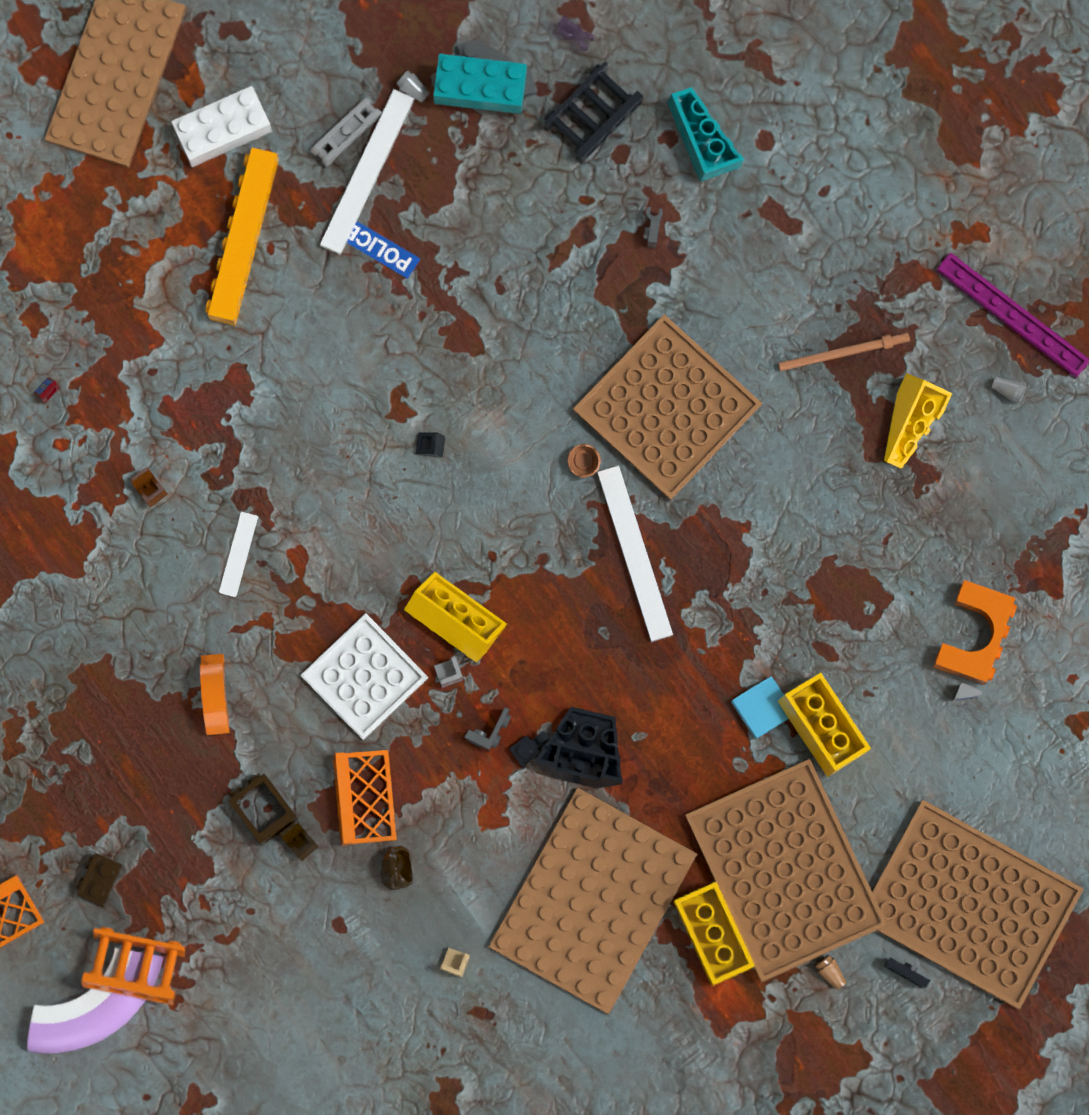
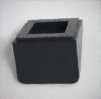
(430, 444)

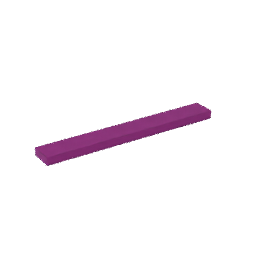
(1013, 315)

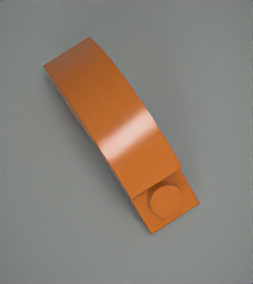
(214, 694)

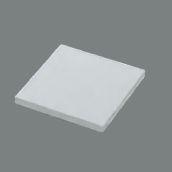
(364, 676)

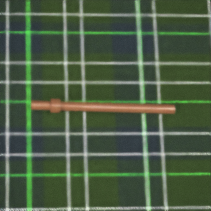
(885, 342)

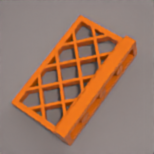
(344, 797)
(6, 889)

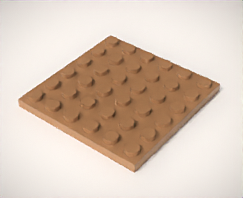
(667, 407)

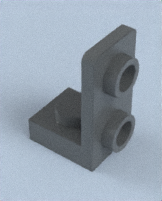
(479, 738)

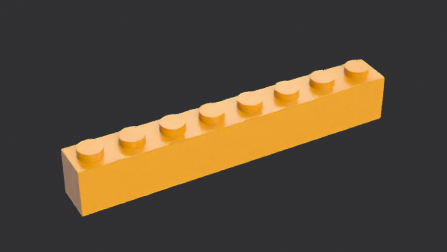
(243, 236)

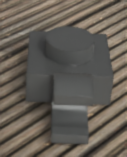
(651, 232)

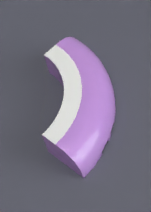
(90, 1016)

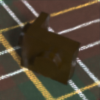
(298, 840)

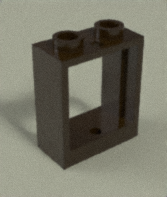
(275, 828)

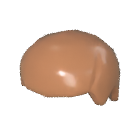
(584, 460)

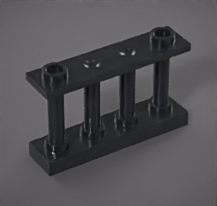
(600, 133)

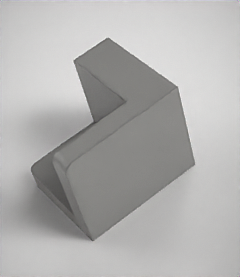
(448, 672)

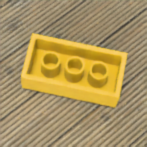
(824, 724)
(714, 934)

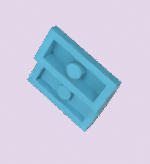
(760, 707)

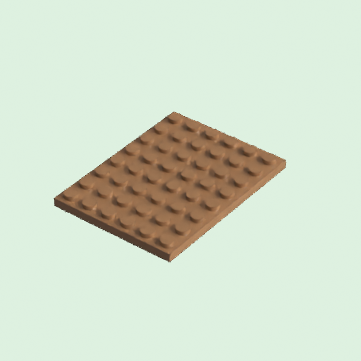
(786, 870)
(592, 900)
(973, 904)

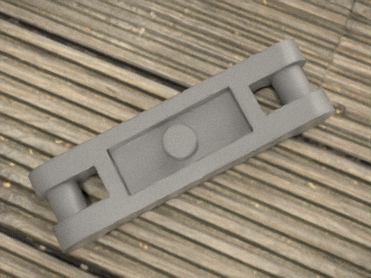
(346, 131)

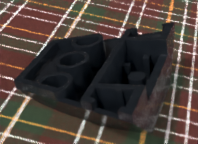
(583, 750)

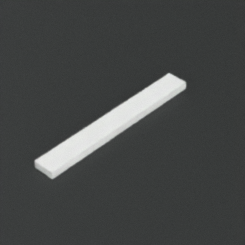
(367, 172)
(635, 554)

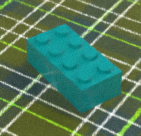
(480, 83)

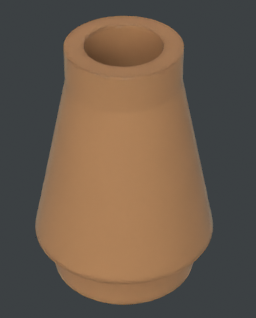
(830, 971)

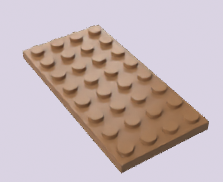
(115, 77)

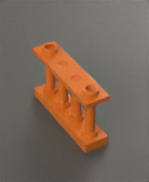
(141, 987)

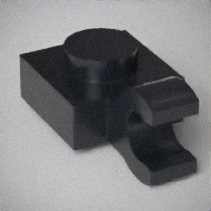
(527, 750)

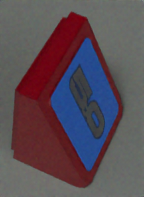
(46, 390)

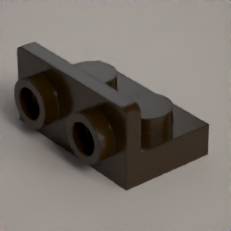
(99, 879)

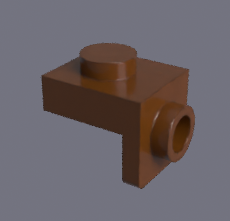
(148, 487)

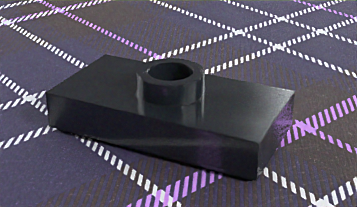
(908, 972)

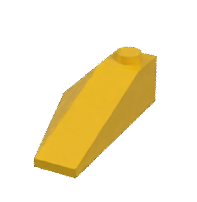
(914, 411)

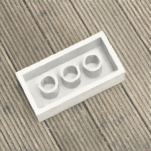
(221, 126)

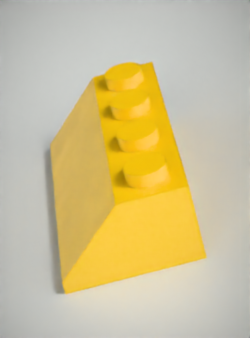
(455, 616)

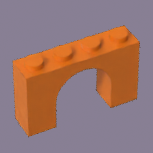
(996, 610)

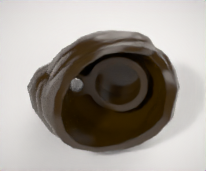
(396, 868)

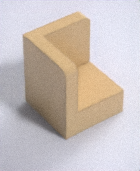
(455, 962)

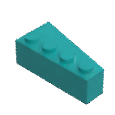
(704, 140)

